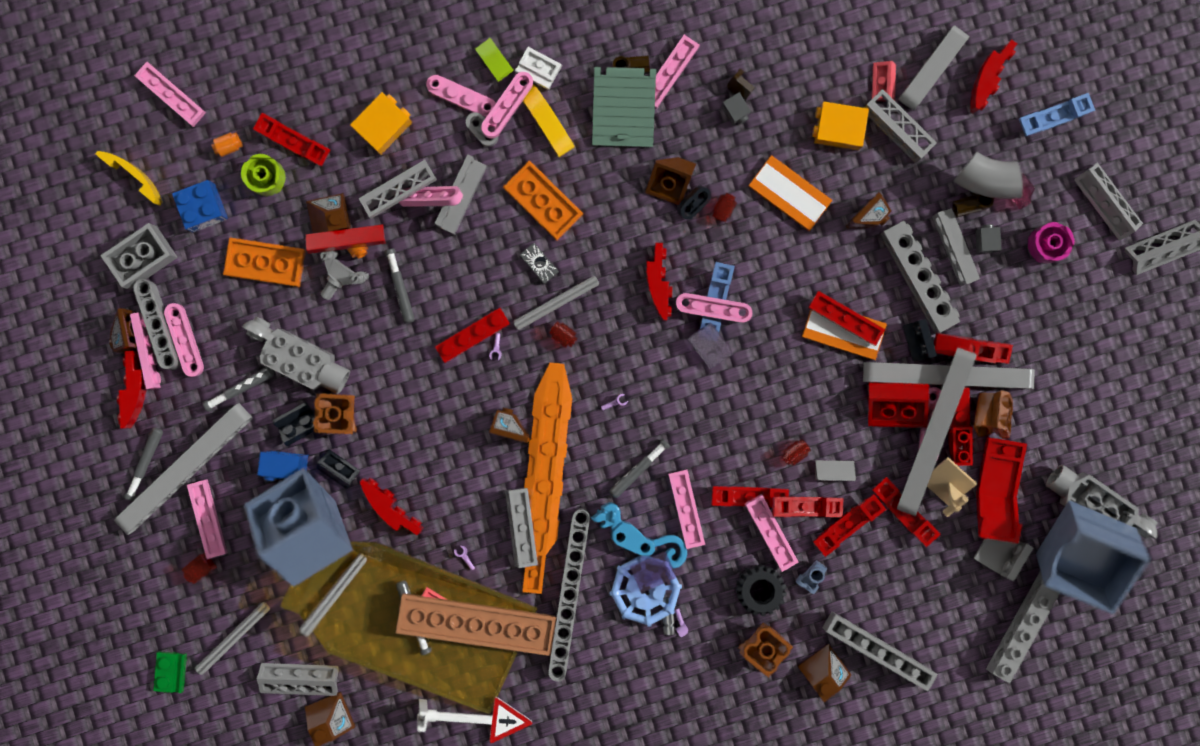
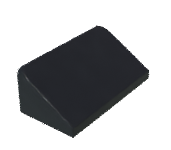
(337, 469)

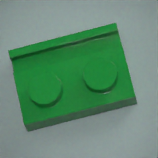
(170, 672)

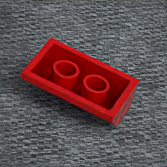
(898, 405)

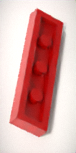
(846, 318)
(472, 335)

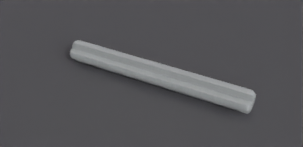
(556, 302)
(333, 595)
(232, 638)

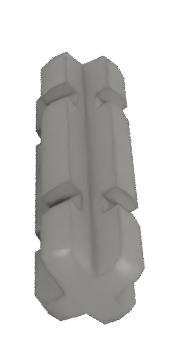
(668, 621)

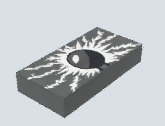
(539, 263)

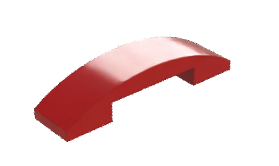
(291, 139)
(740, 495)
(807, 506)
(848, 524)
(917, 525)

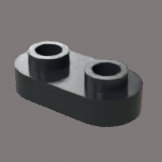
(694, 203)

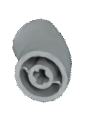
(991, 177)

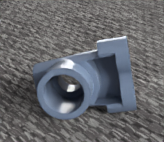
(811, 580)

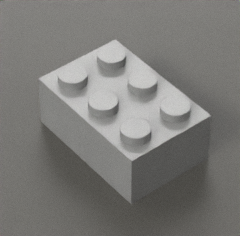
(139, 256)

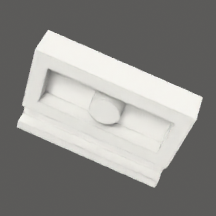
(539, 67)

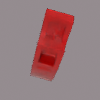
(988, 78)
(659, 289)
(986, 350)
(131, 399)
(960, 432)
(383, 502)

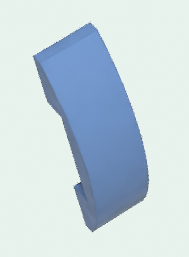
(1056, 115)
(718, 288)

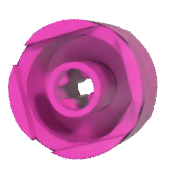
(1042, 250)

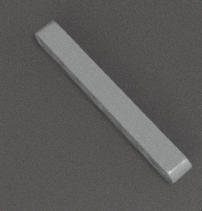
(937, 375)
(936, 431)
(183, 469)
(565, 603)

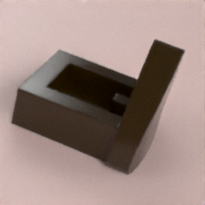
(739, 84)

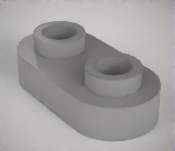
(477, 131)

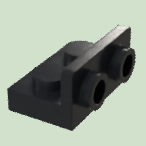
(919, 340)
(295, 423)

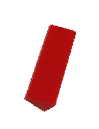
(345, 239)

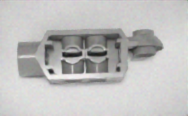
(297, 357)
(1096, 496)

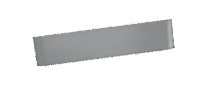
(933, 68)
(150, 318)

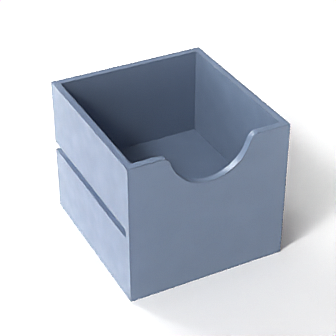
(297, 527)
(1091, 557)

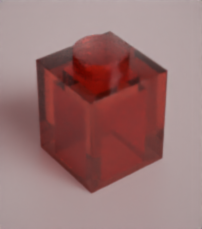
(198, 569)

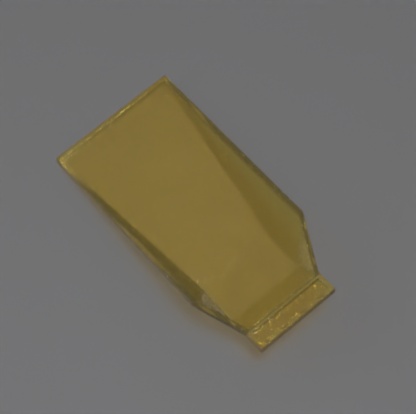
(366, 615)

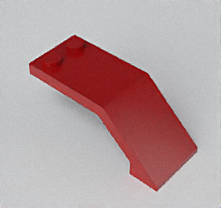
(999, 489)

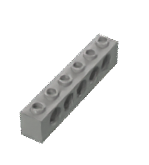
(918, 288)
(1022, 630)
(879, 651)

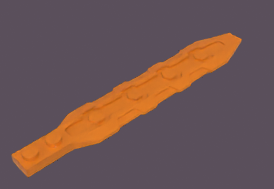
(545, 466)

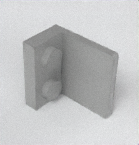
(1003, 556)

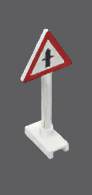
(503, 721)

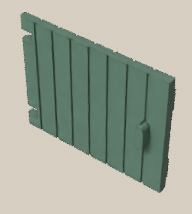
(623, 106)

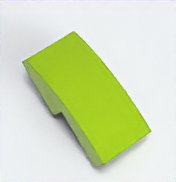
(494, 59)

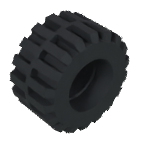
(767, 605)

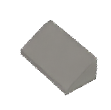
(835, 470)

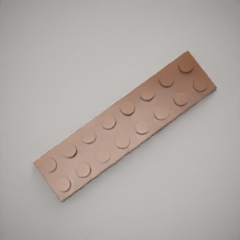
(476, 624)

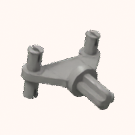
(339, 274)

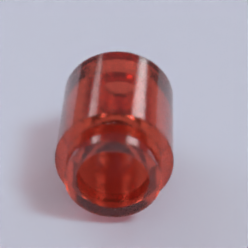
(724, 207)
(563, 334)
(795, 452)

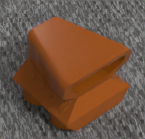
(334, 414)
(994, 414)
(765, 649)

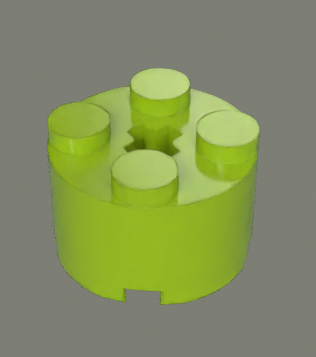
(259, 165)

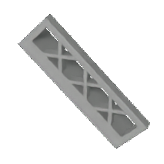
(895, 132)
(467, 182)
(395, 187)
(1108, 202)
(955, 247)
(1168, 251)
(521, 528)
(298, 676)

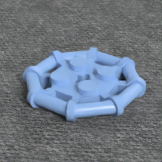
(641, 600)

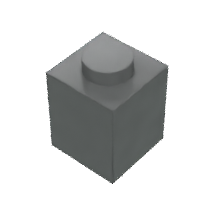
(736, 109)
(988, 239)

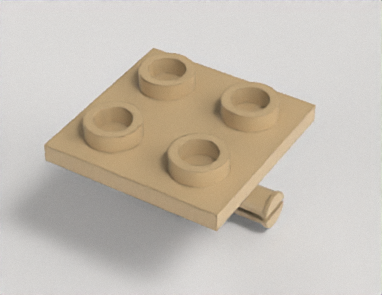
(950, 485)

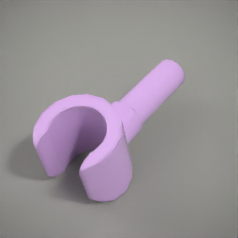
(496, 346)
(614, 403)
(464, 556)
(682, 629)

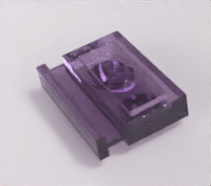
(710, 345)
(653, 572)

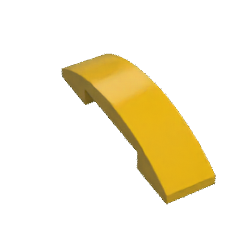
(548, 122)
(148, 188)

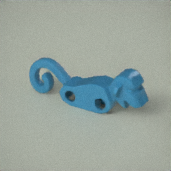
(633, 538)

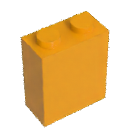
(382, 122)
(840, 125)

